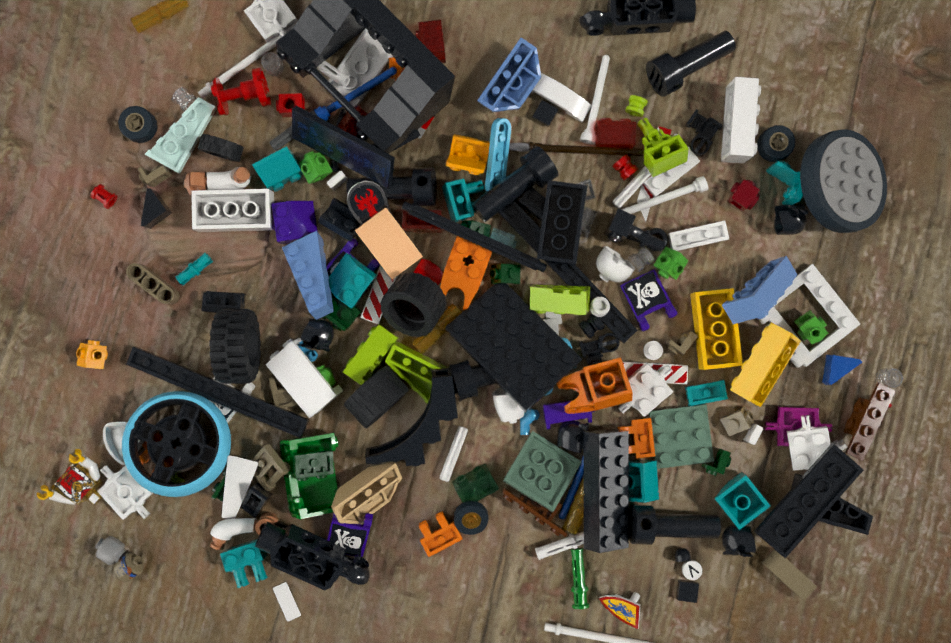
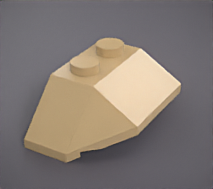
(366, 493)

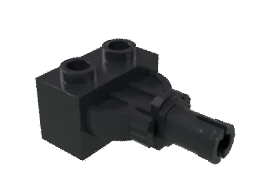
(622, 228)

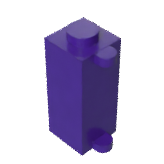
(555, 413)

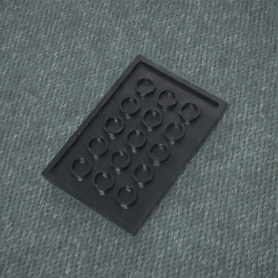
(513, 345)

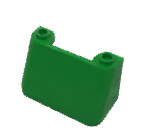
(314, 495)

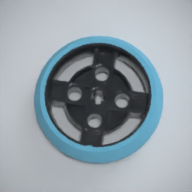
(161, 479)

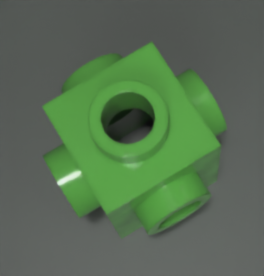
(315, 167)
(670, 263)
(811, 327)

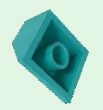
(278, 169)
(350, 280)
(643, 481)
(741, 500)

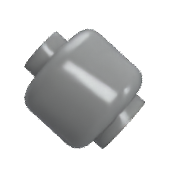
(110, 550)

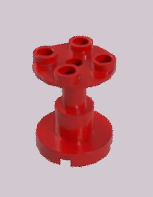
(248, 90)

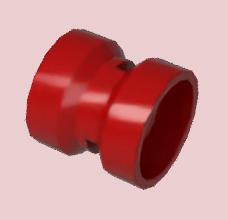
(625, 167)

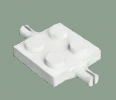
(270, 17)
(648, 389)
(807, 444)
(124, 493)

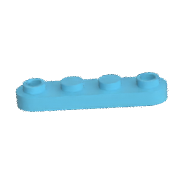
(498, 152)

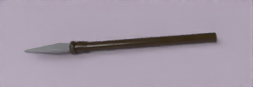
(522, 147)

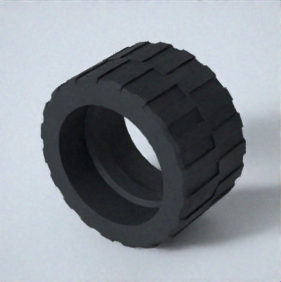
(421, 292)
(376, 396)

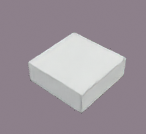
(337, 180)
(753, 434)

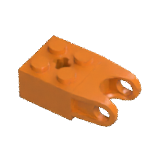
(465, 277)
(592, 388)

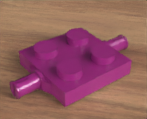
(790, 419)

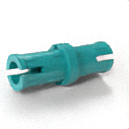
(194, 269)

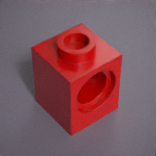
(284, 99)

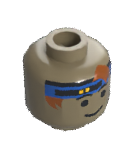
(128, 567)

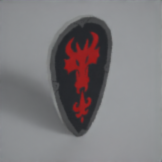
(366, 200)

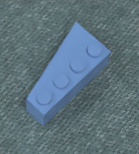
(761, 291)

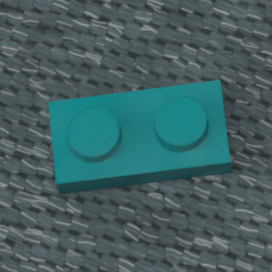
(706, 393)

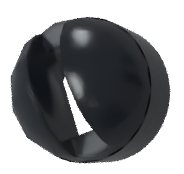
(682, 555)

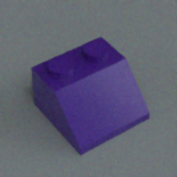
(293, 220)

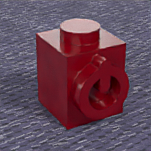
(744, 195)

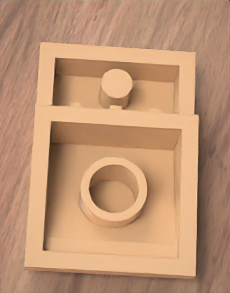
(388, 243)

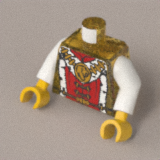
(76, 483)

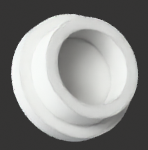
(653, 350)

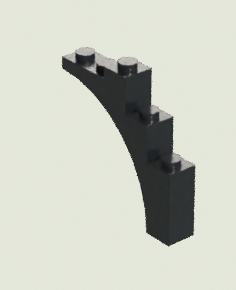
(427, 429)

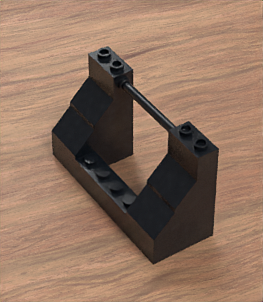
(412, 99)

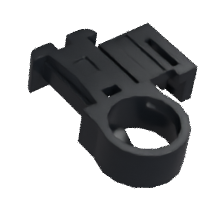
(706, 131)
(594, 351)

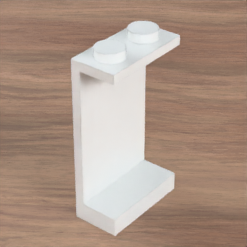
(301, 378)

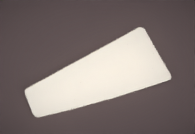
(237, 481)

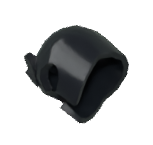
(790, 219)
(318, 335)
(571, 435)
(738, 541)

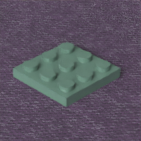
(681, 436)
(542, 471)

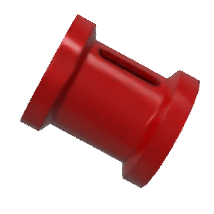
(104, 196)

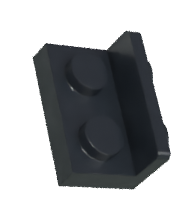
(340, 220)

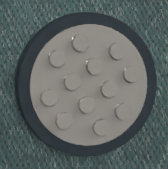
(843, 181)

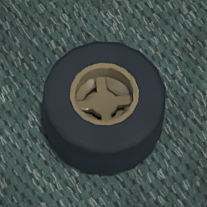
(131, 120)
(781, 138)

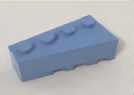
(309, 268)

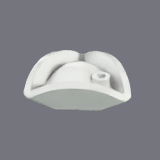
(113, 437)

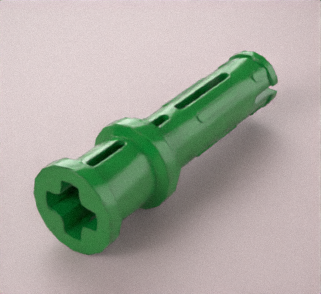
(579, 588)

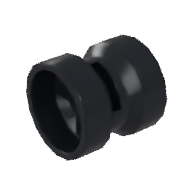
(591, 325)

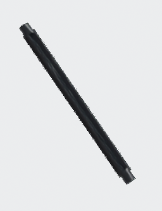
(474, 237)

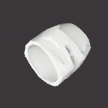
(506, 407)

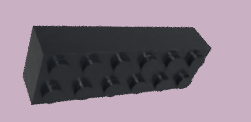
(606, 490)

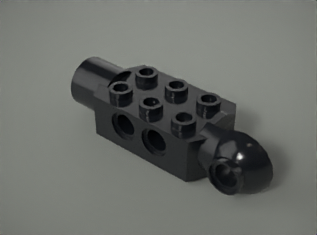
(638, 16)
(310, 556)

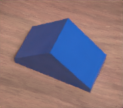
(837, 367)

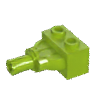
(661, 150)

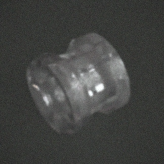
(183, 98)

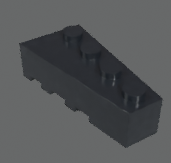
(845, 515)

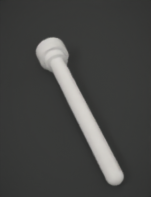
(588, 135)
(699, 185)

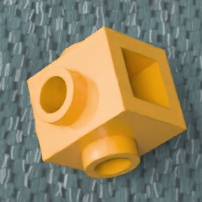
(91, 355)

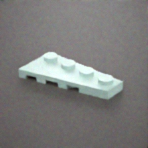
(179, 142)

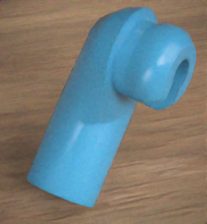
(311, 354)
(527, 419)

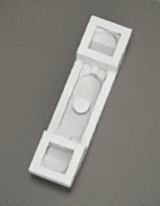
(562, 97)

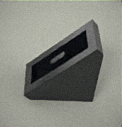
(154, 209)
(255, 500)

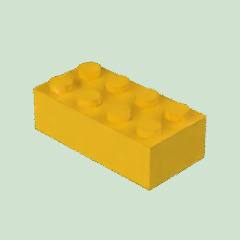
(717, 336)
(765, 364)

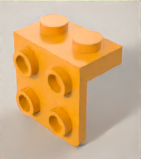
(468, 154)

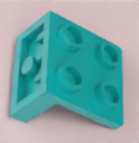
(783, 172)

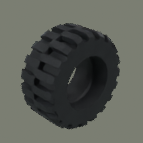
(235, 346)

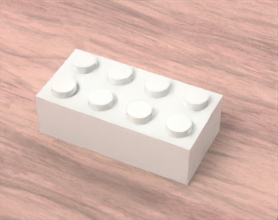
(740, 120)
(232, 210)

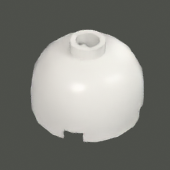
(613, 266)

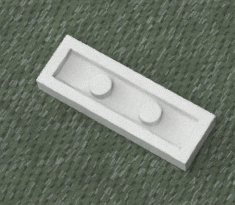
(662, 181)
(698, 236)

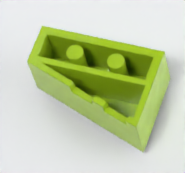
(560, 299)
(370, 354)
(413, 368)

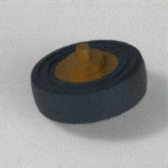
(471, 517)

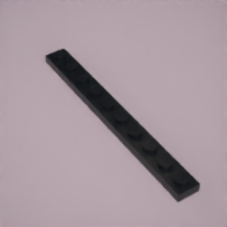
(569, 273)
(217, 392)

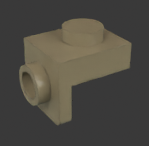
(738, 421)

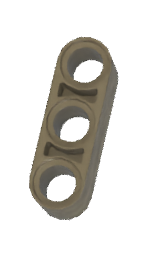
(144, 282)
(789, 575)

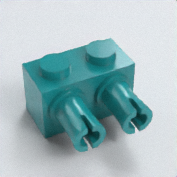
(457, 198)
(239, 556)

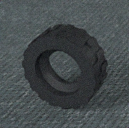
(220, 147)

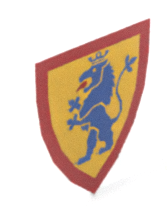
(624, 609)

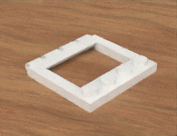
(832, 305)

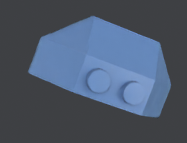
(513, 79)

